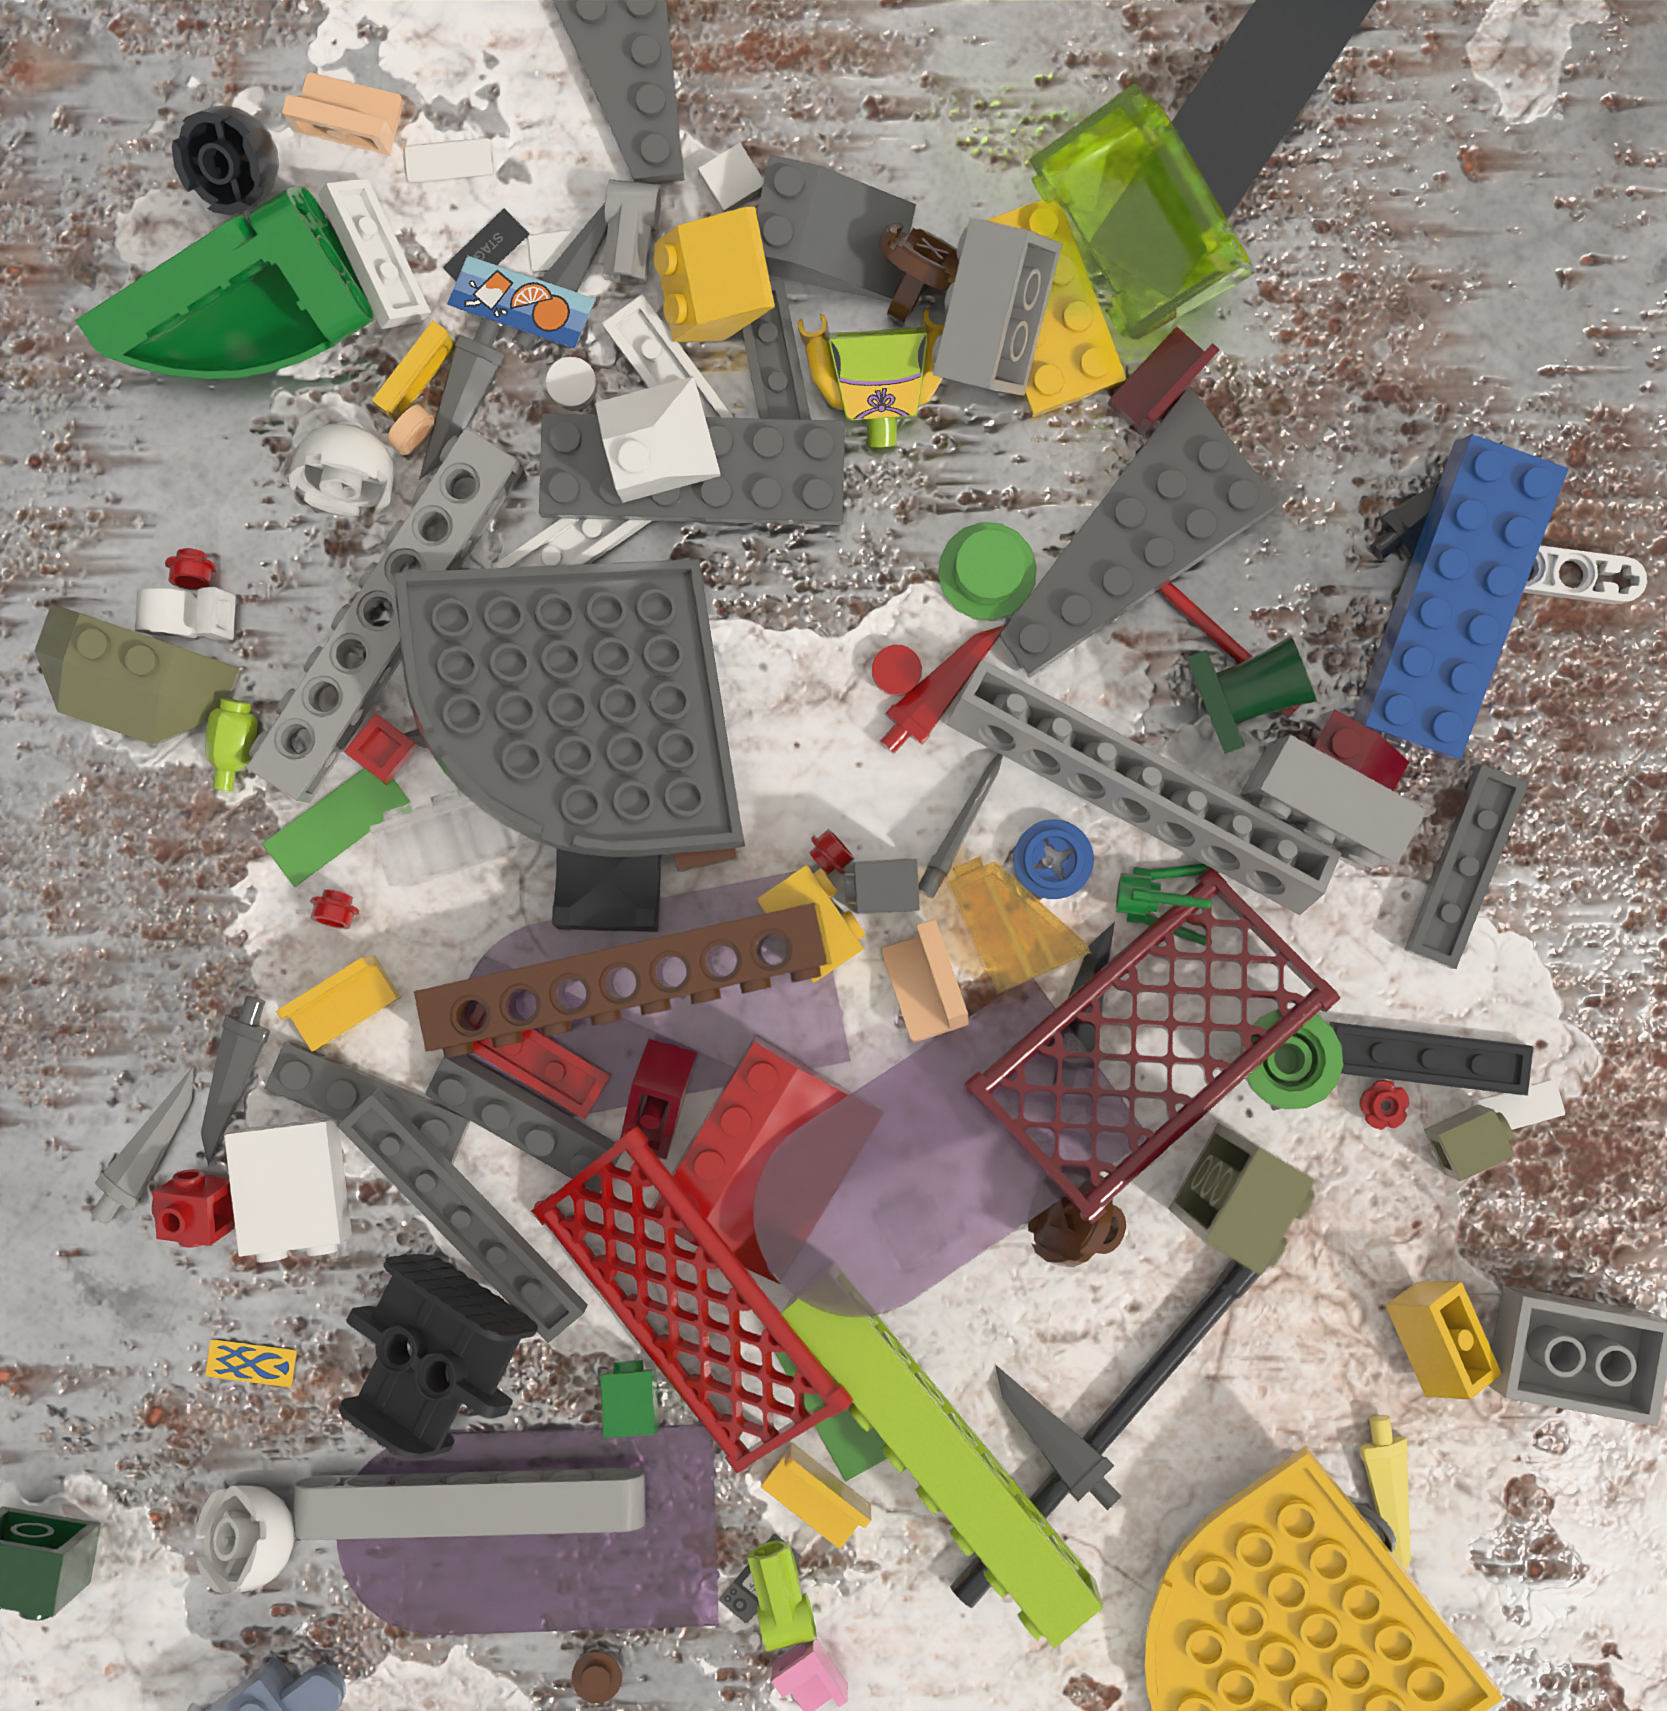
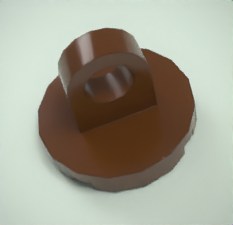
(925, 261)
(1068, 1239)

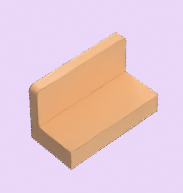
(345, 113)
(925, 984)

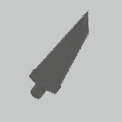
(572, 265)
(467, 380)
(942, 861)
(236, 1057)
(1069, 1455)

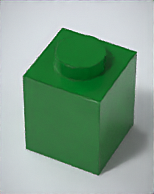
(629, 1400)

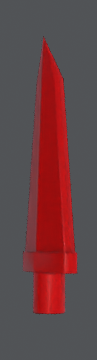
(925, 705)

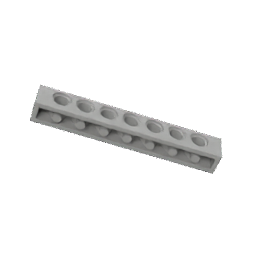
(360, 687)
(1144, 789)

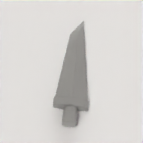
(133, 1167)

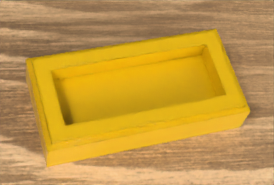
(414, 371)

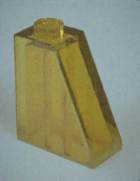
(1010, 926)

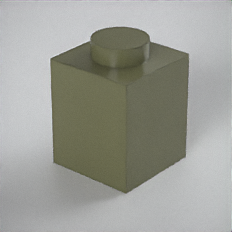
(1471, 1141)

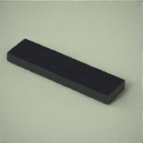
(1434, 1058)

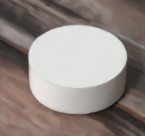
(571, 383)

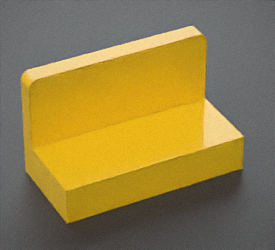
(341, 1002)
(816, 1496)

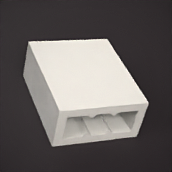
(288, 1188)

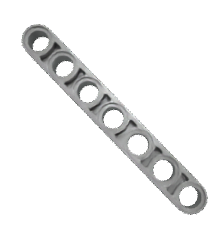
(469, 1503)

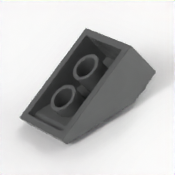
(828, 229)

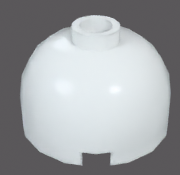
(343, 469)
(245, 1538)

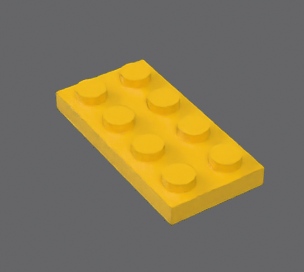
(1074, 343)

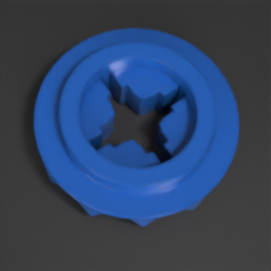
(1075, 868)

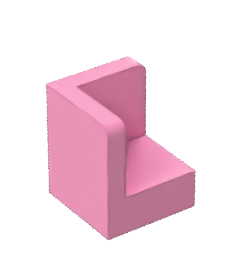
(809, 1676)

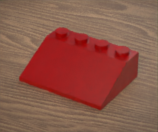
(750, 1118)

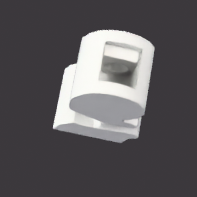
(185, 613)

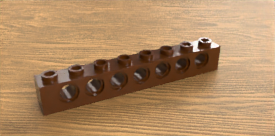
(445, 1007)

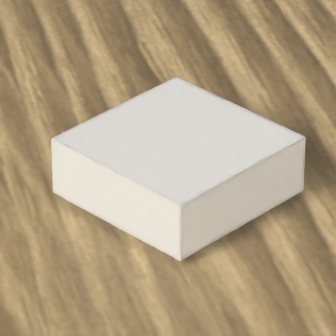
(732, 178)

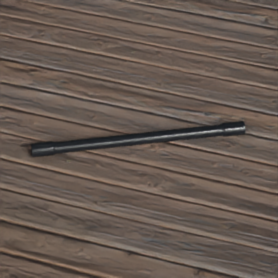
(1230, 1286)

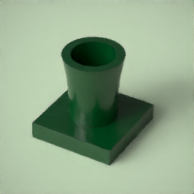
(1251, 688)

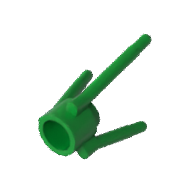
(1140, 895)

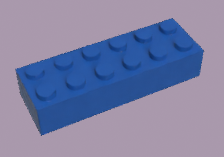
(1459, 596)

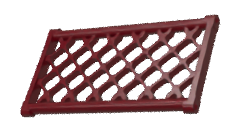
(1208, 885)

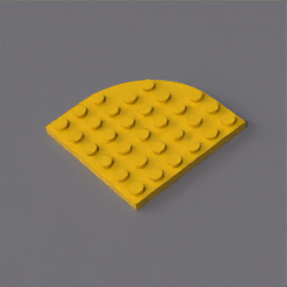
(1300, 1610)

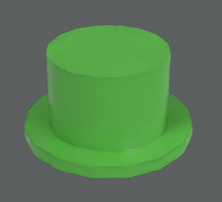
(987, 571)
(1301, 1069)

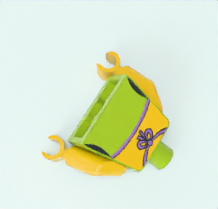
(874, 373)

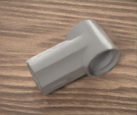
(631, 216)

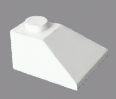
(657, 439)

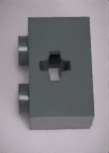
(883, 886)

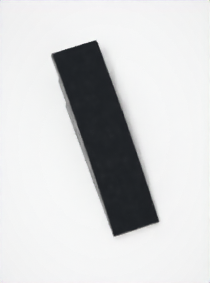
(1261, 88)

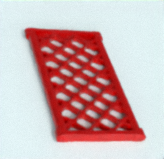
(742, 1296)

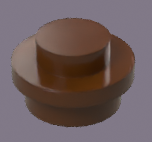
(597, 1676)

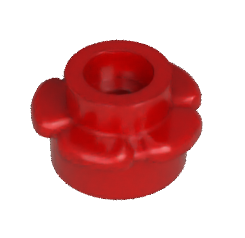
(190, 569)
(830, 852)
(333, 909)
(1371, 1105)

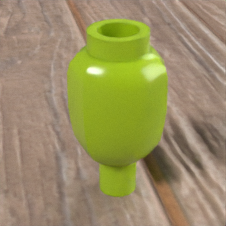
(228, 740)

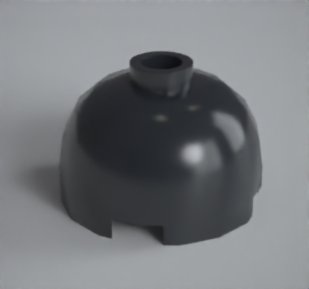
(226, 158)

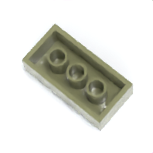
(1242, 1199)

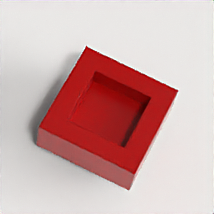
(381, 749)

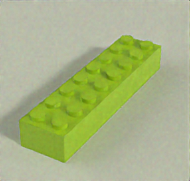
(952, 1470)

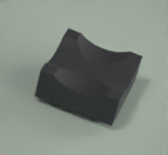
(606, 892)

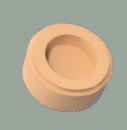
(410, 430)

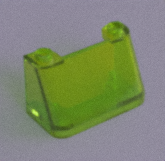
(1142, 212)

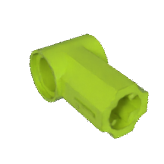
(783, 1609)

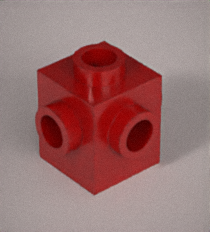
(193, 1209)

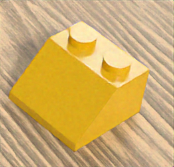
(713, 276)

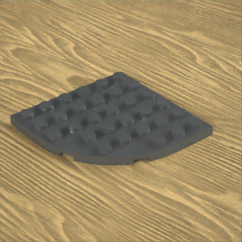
(575, 702)

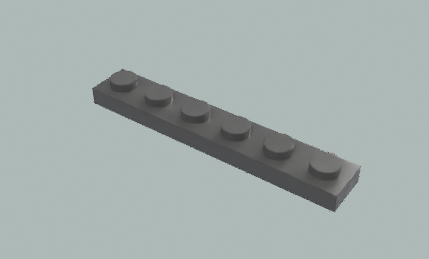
(462, 1214)

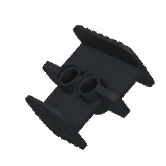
(450, 1323)

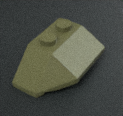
(128, 677)

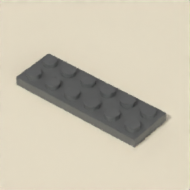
(767, 470)

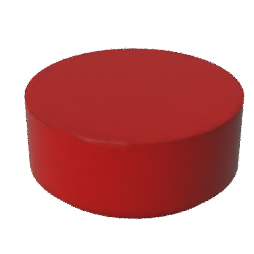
(896, 670)

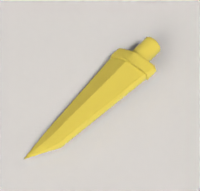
(1388, 1480)

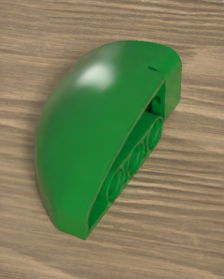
(238, 298)

